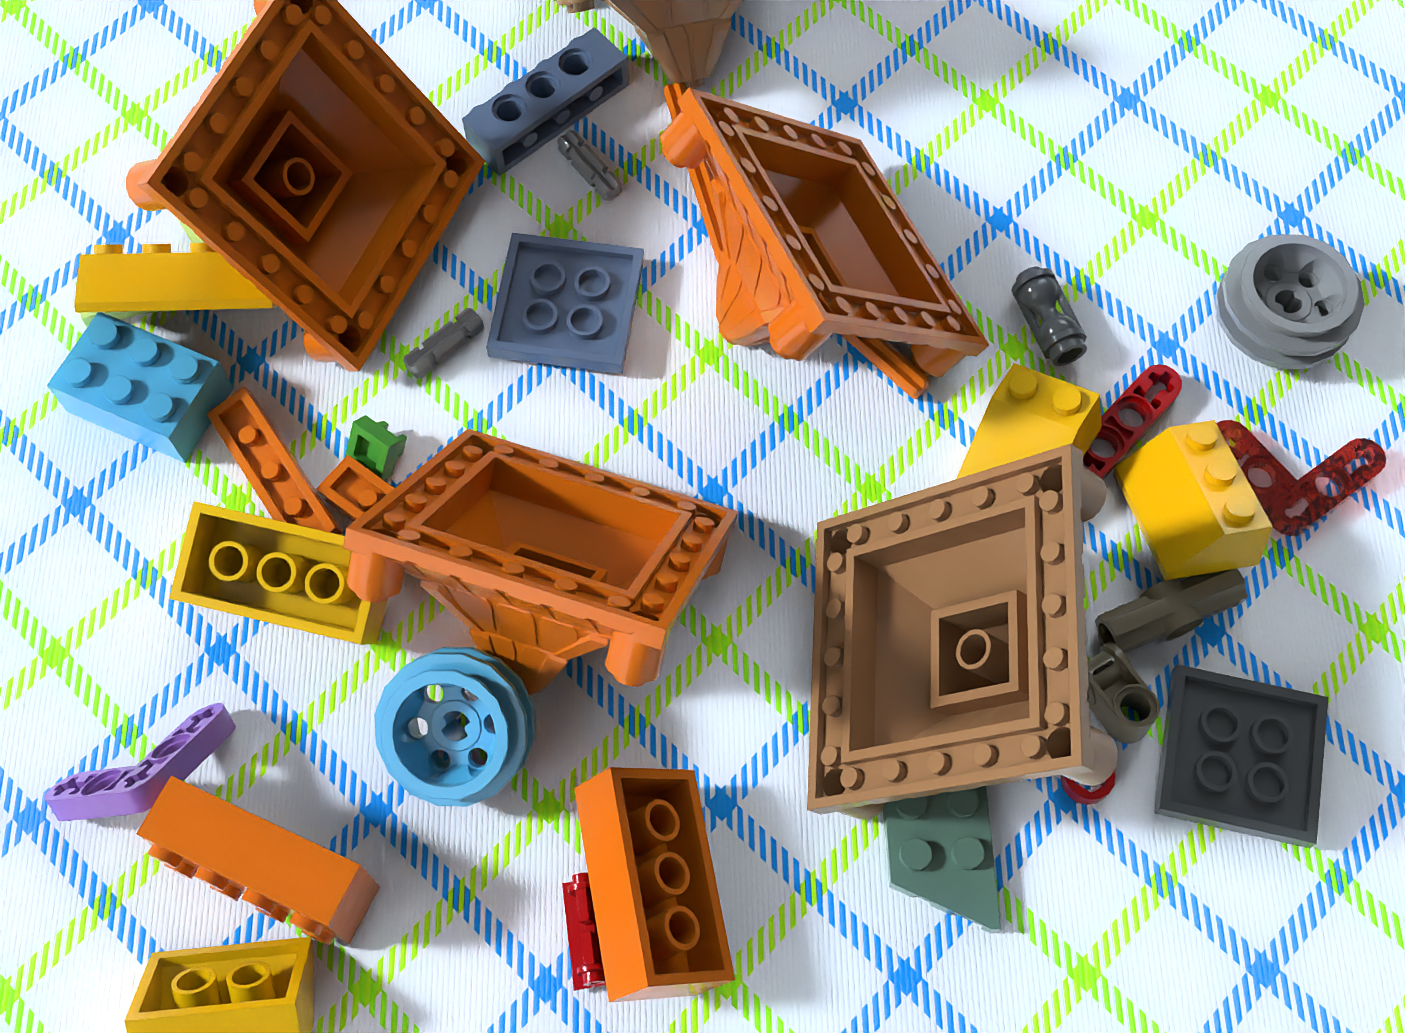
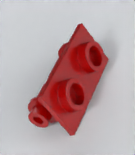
(582, 934)

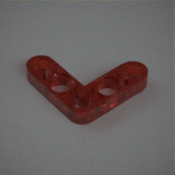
(1288, 491)

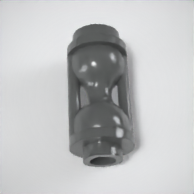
(1059, 334)

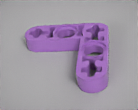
(137, 787)

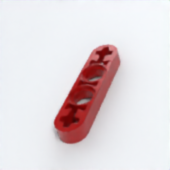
(1126, 437)

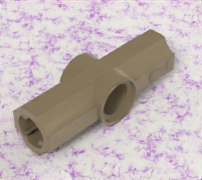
(1171, 609)

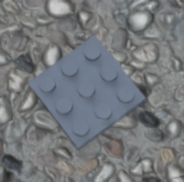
(566, 303)

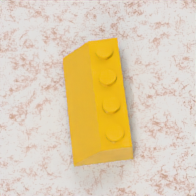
(161, 281)

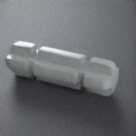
(589, 165)
(443, 343)

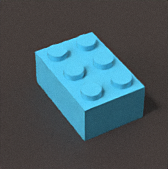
(140, 386)

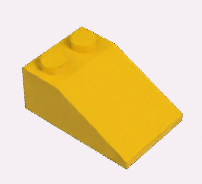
(1030, 417)

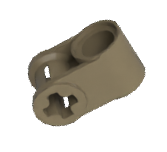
(1116, 685)

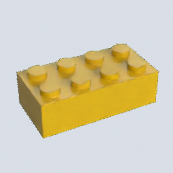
(272, 574)

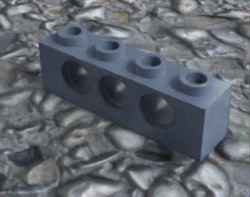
(546, 100)

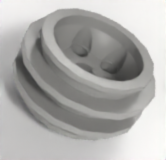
(1278, 318)

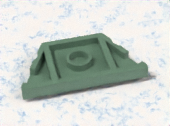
(944, 853)

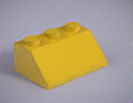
(1194, 502)
(227, 989)

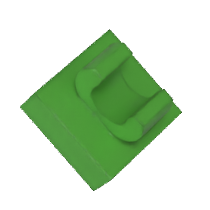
(375, 446)

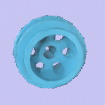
(491, 697)

